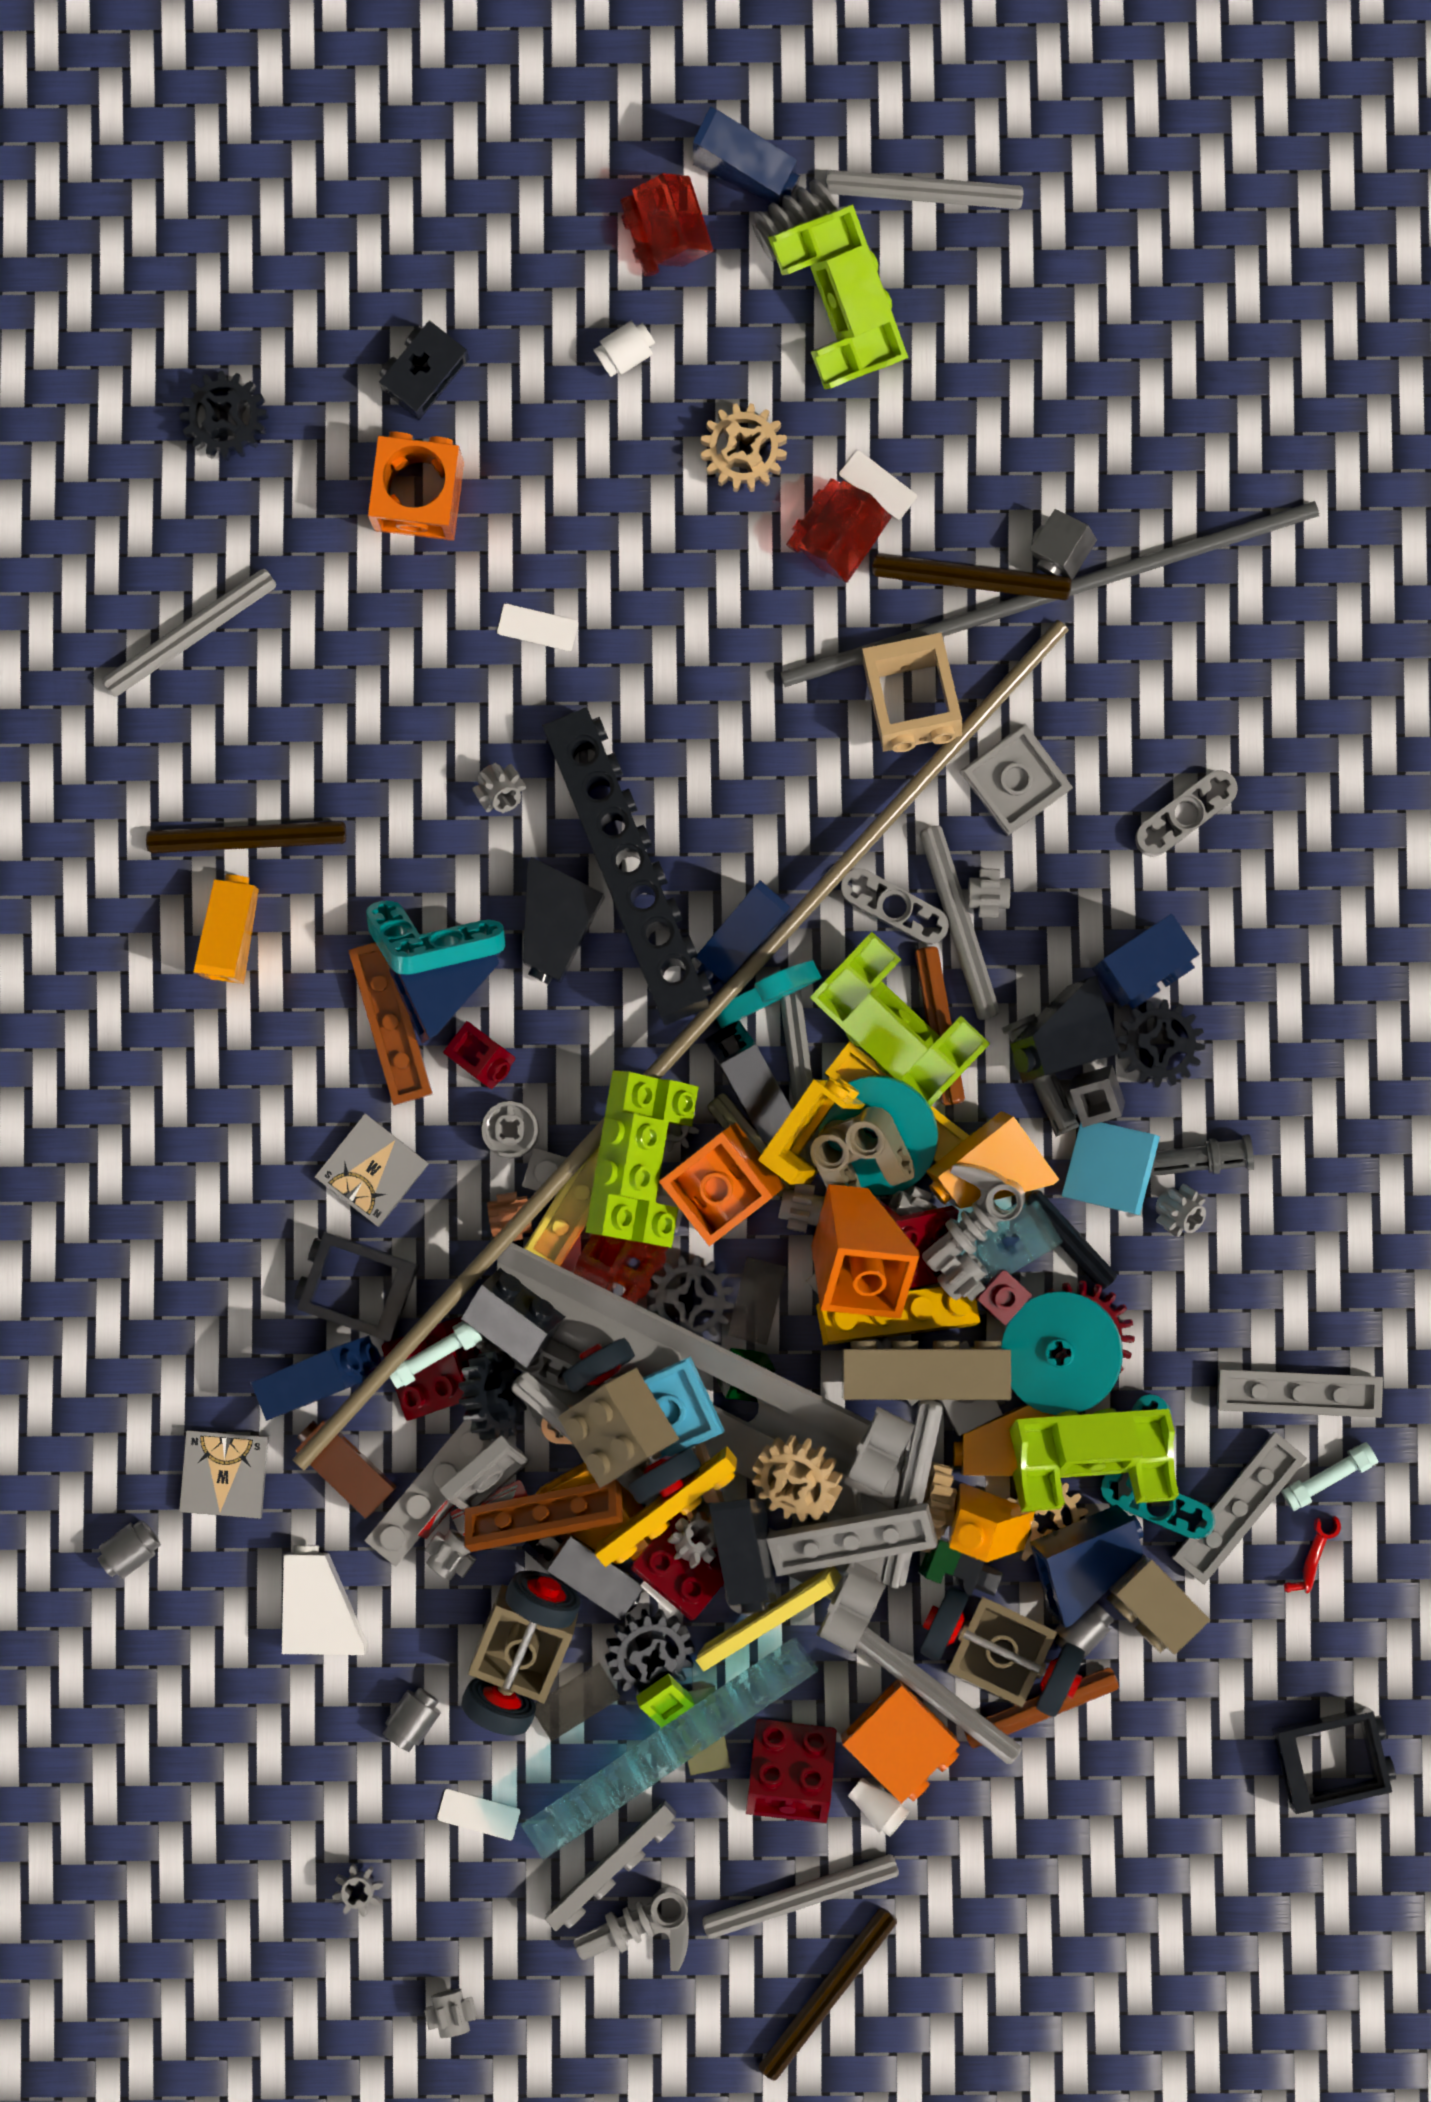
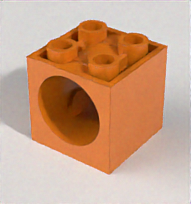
(439, 516)
(721, 1184)
(901, 1742)

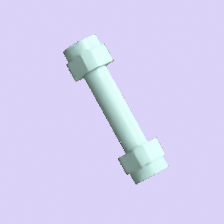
(463, 1335)
(1359, 1458)

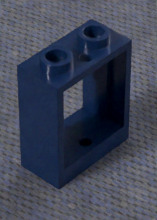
(316, 1377)

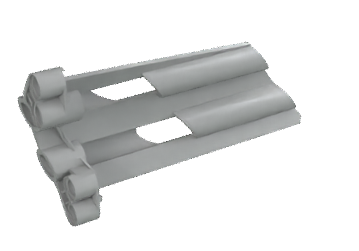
(865, 1450)

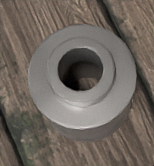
(128, 1549)
(1086, 1630)
(412, 1719)

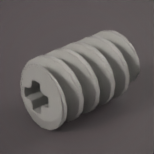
(805, 209)

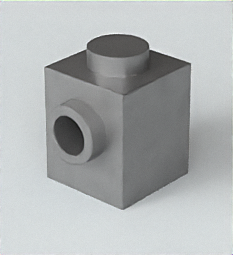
(1062, 545)
(1096, 1096)

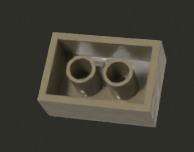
(1161, 1607)

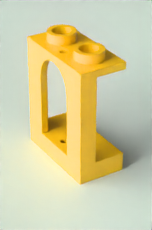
(784, 1149)

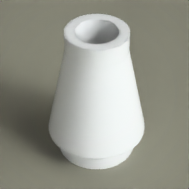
(879, 1807)

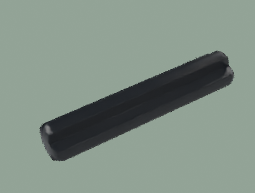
(1075, 1244)

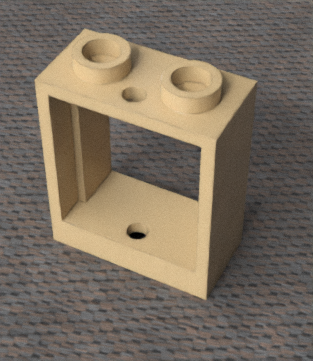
(905, 657)

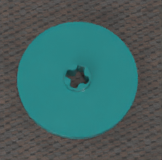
(912, 1118)
(1081, 1328)

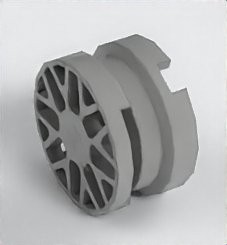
(510, 1129)

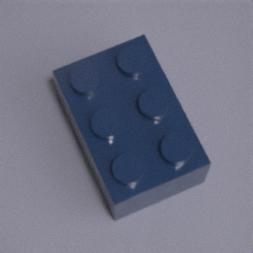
(1153, 956)

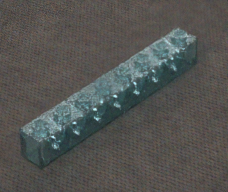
(669, 1748)

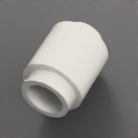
(624, 348)

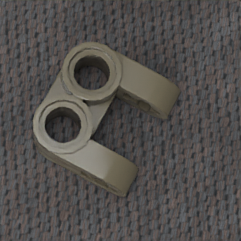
(887, 1149)

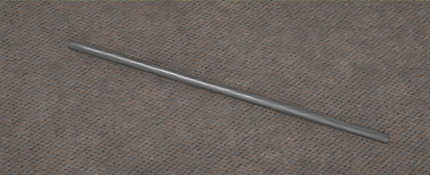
(1079, 584)

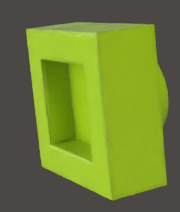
(665, 1700)

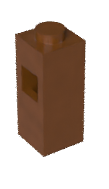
(349, 1471)

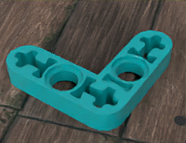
(416, 953)
(769, 991)
(1140, 1509)

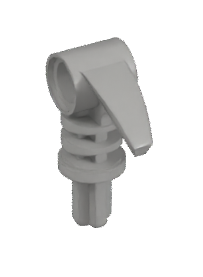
(984, 1216)
(633, 1924)

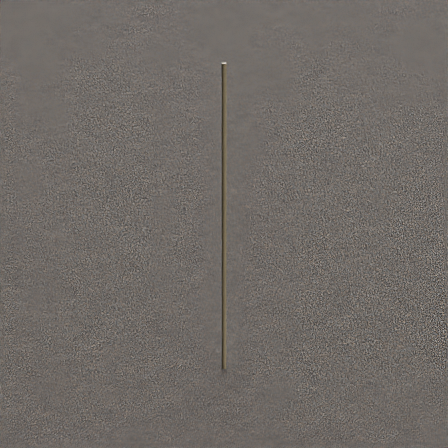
(680, 1045)

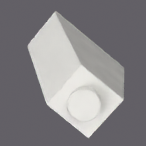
(317, 1608)

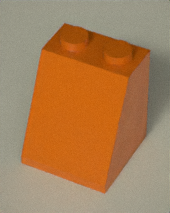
(861, 1255)

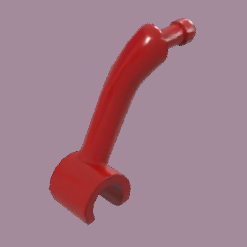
(1313, 1556)

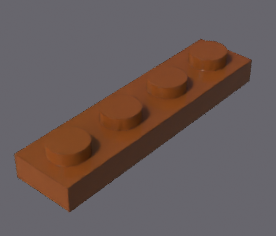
(390, 1026)
(542, 1515)

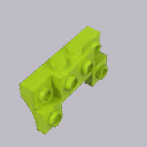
(850, 292)
(892, 1030)
(633, 1156)
(1093, 1446)

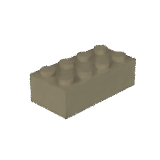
(926, 1373)

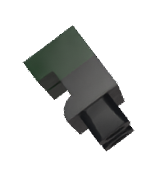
(969, 1571)

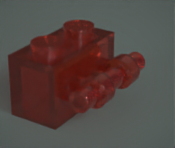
(665, 223)
(839, 528)
(607, 1262)

